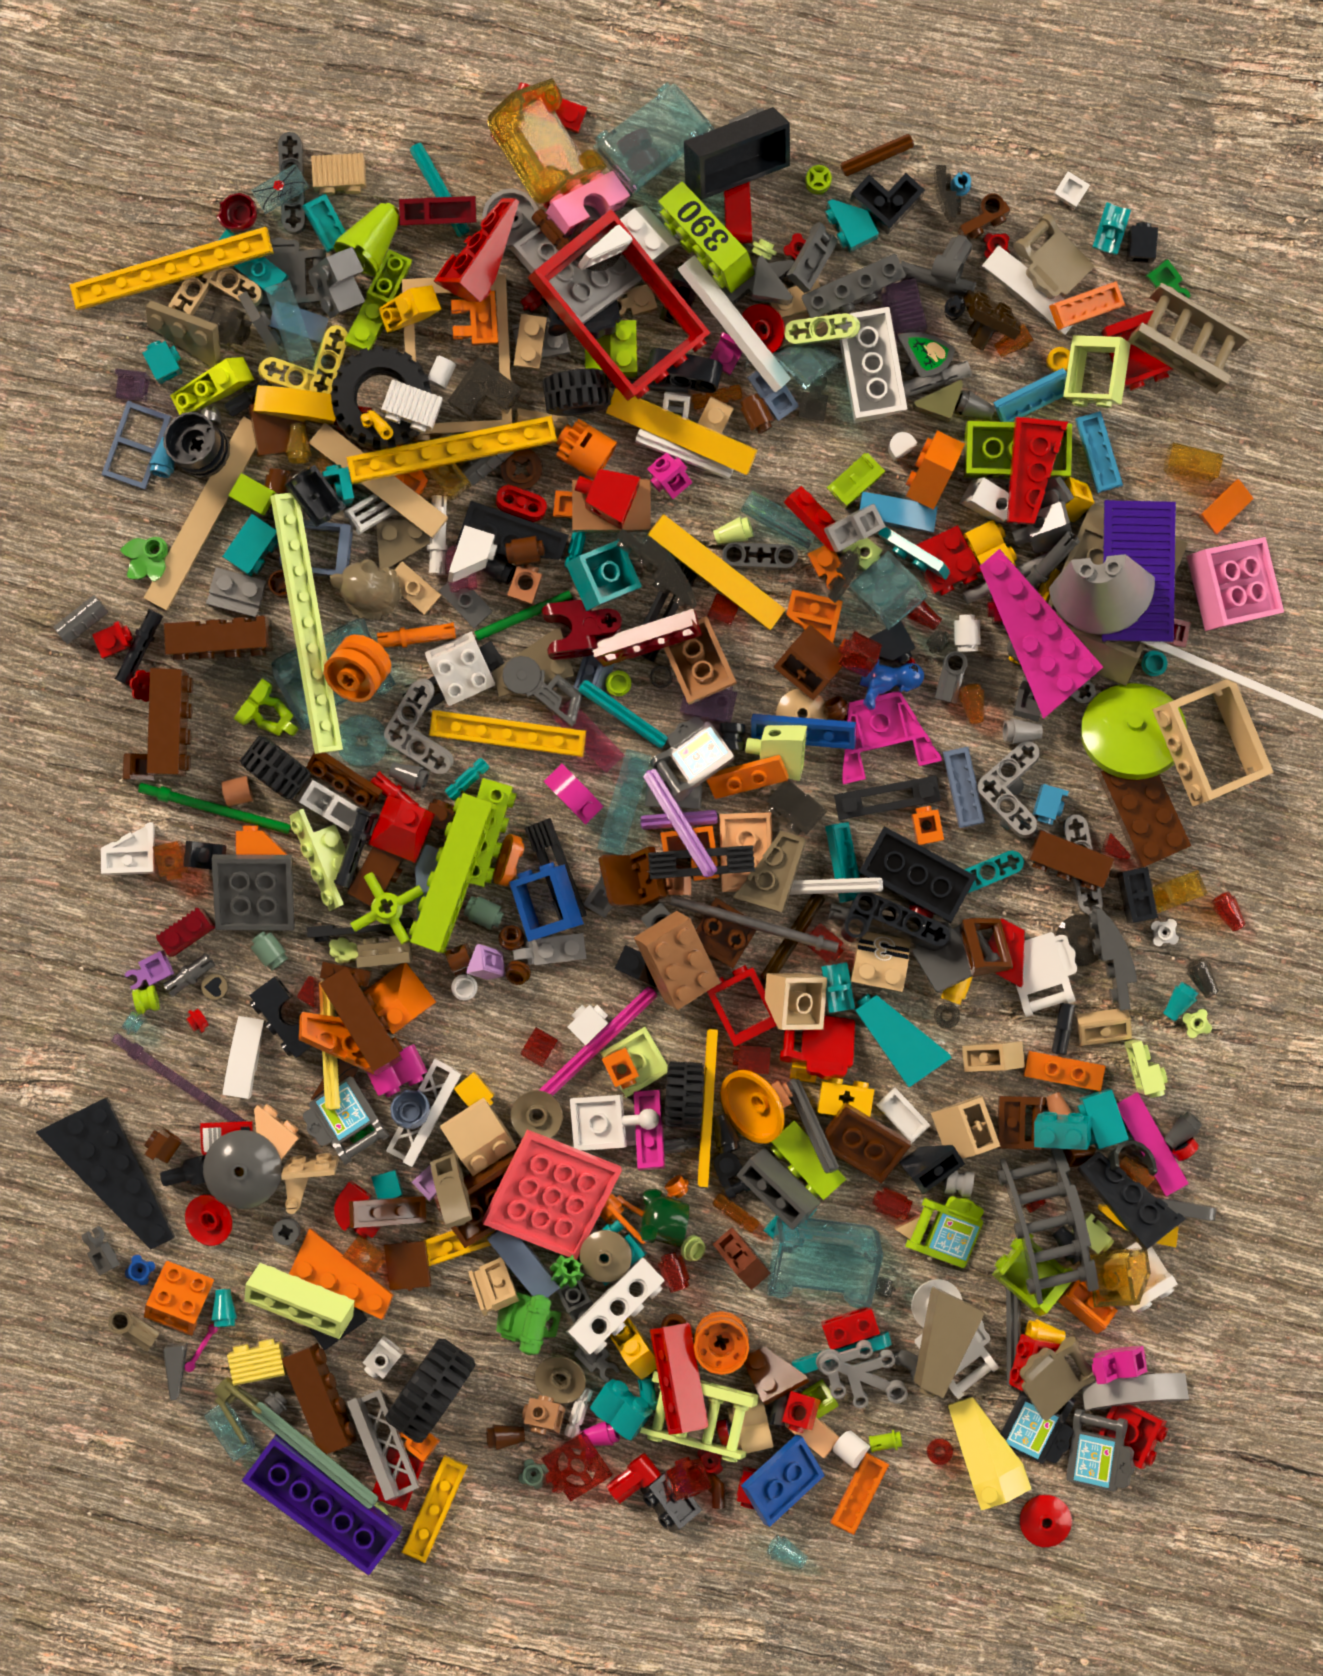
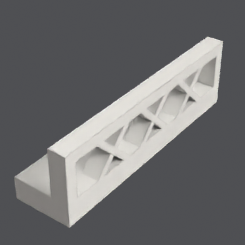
(435, 1112)

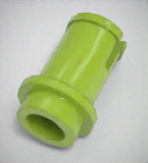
(885, 1441)

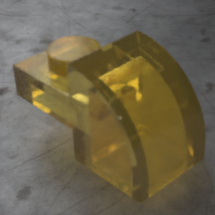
(1178, 890)

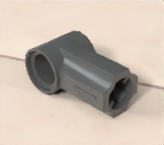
(951, 263)
(950, 680)

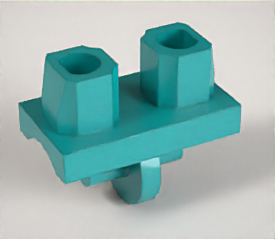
(1111, 229)
(839, 988)

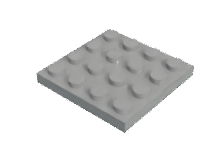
(583, 290)

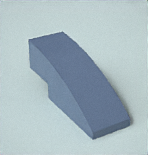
(523, 1263)

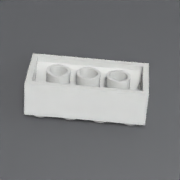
(873, 367)

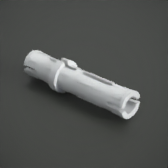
(438, 543)

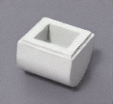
(441, 372)
(900, 445)
(851, 1448)

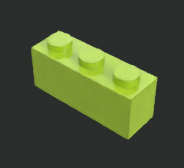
(798, 1150)

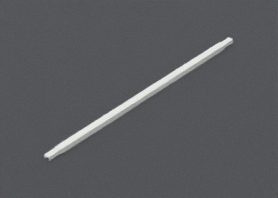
(1234, 677)

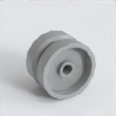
(523, 215)

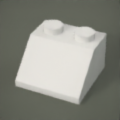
(650, 233)

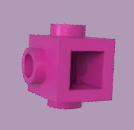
(669, 475)

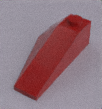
(477, 265)

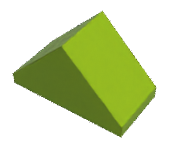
(251, 494)

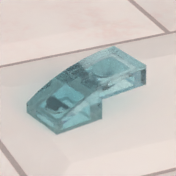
(226, 1434)

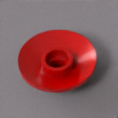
(764, 314)
(201, 1224)
(1036, 1511)

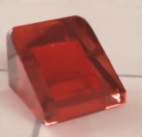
(722, 610)
(1114, 848)
(309, 991)
(539, 1047)

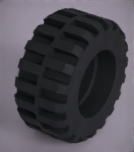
(354, 373)
(430, 1390)

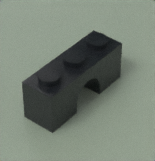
(269, 1001)

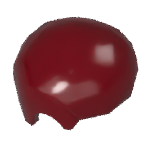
(237, 213)

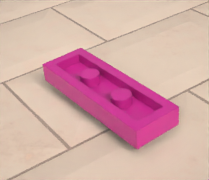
(649, 1142)

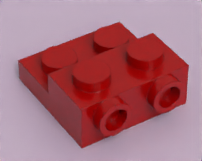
(958, 557)
(1142, 1432)

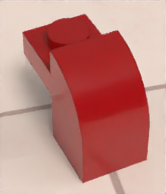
(352, 1192)

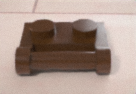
(1012, 1120)

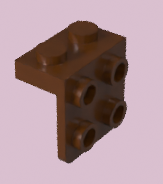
(629, 880)

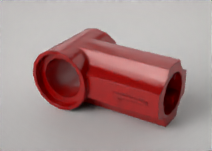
(638, 1474)

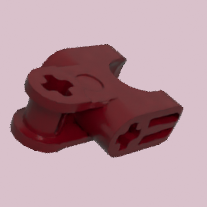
(584, 626)

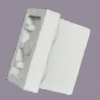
(460, 668)

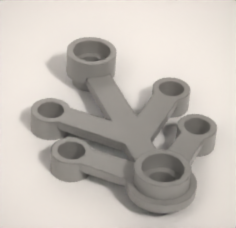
(860, 1372)

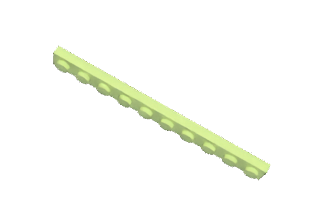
(306, 623)

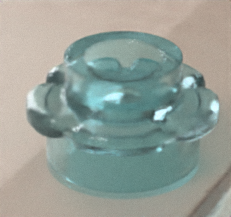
(132, 1023)

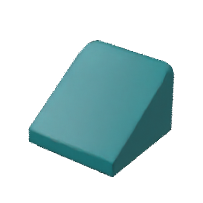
(387, 1185)

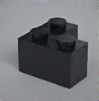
(885, 206)

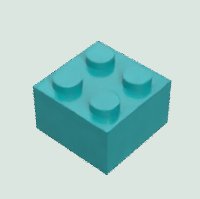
(603, 575)

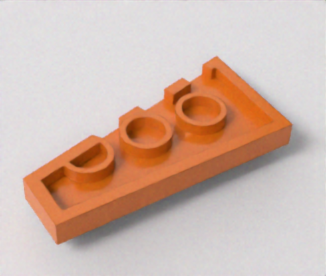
(324, 1266)

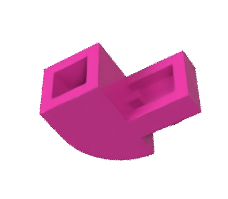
(573, 793)
(1119, 1363)

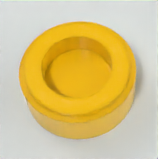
(1058, 359)

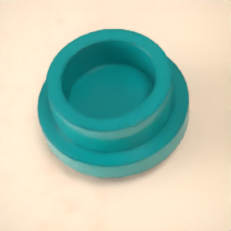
(1154, 663)

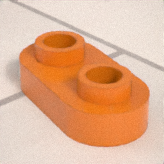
(510, 852)

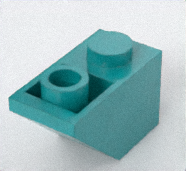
(853, 224)

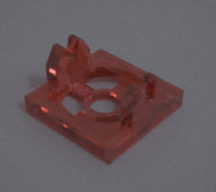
(592, 1462)

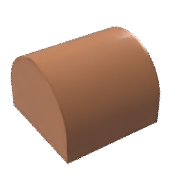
(237, 791)

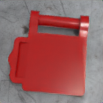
(824, 1051)

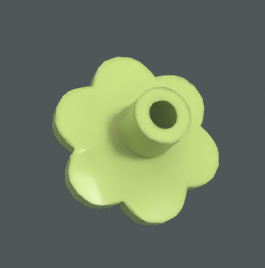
(343, 950)

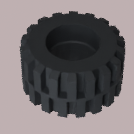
(576, 392)
(275, 767)
(684, 1094)

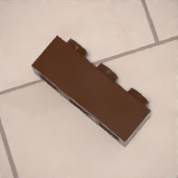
(329, 969)

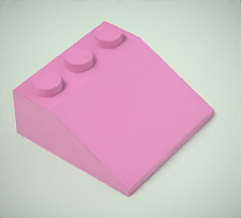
(1235, 583)

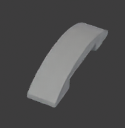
(1135, 1390)

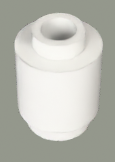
(967, 633)

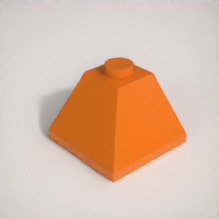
(400, 997)

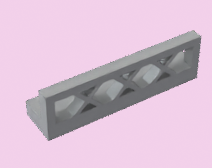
(374, 1449)

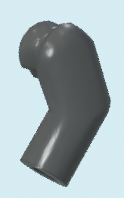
(907, 1360)

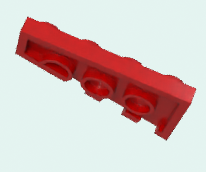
(1032, 461)

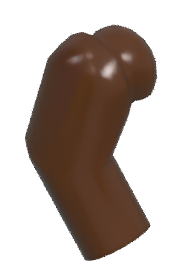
(717, 1491)

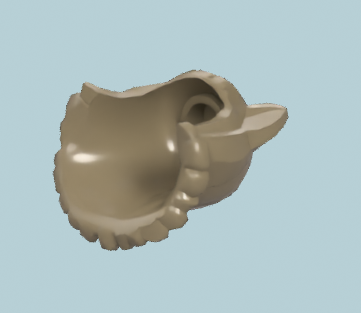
(368, 590)

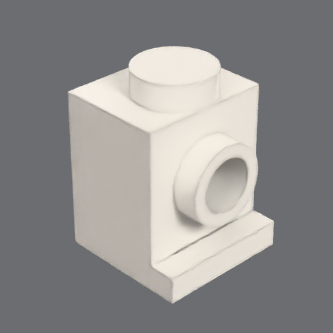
(387, 1350)

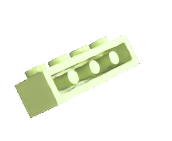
(299, 1300)

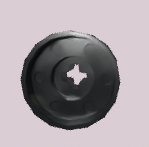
(186, 437)

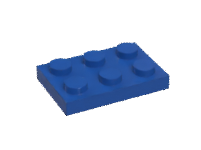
(782, 1480)

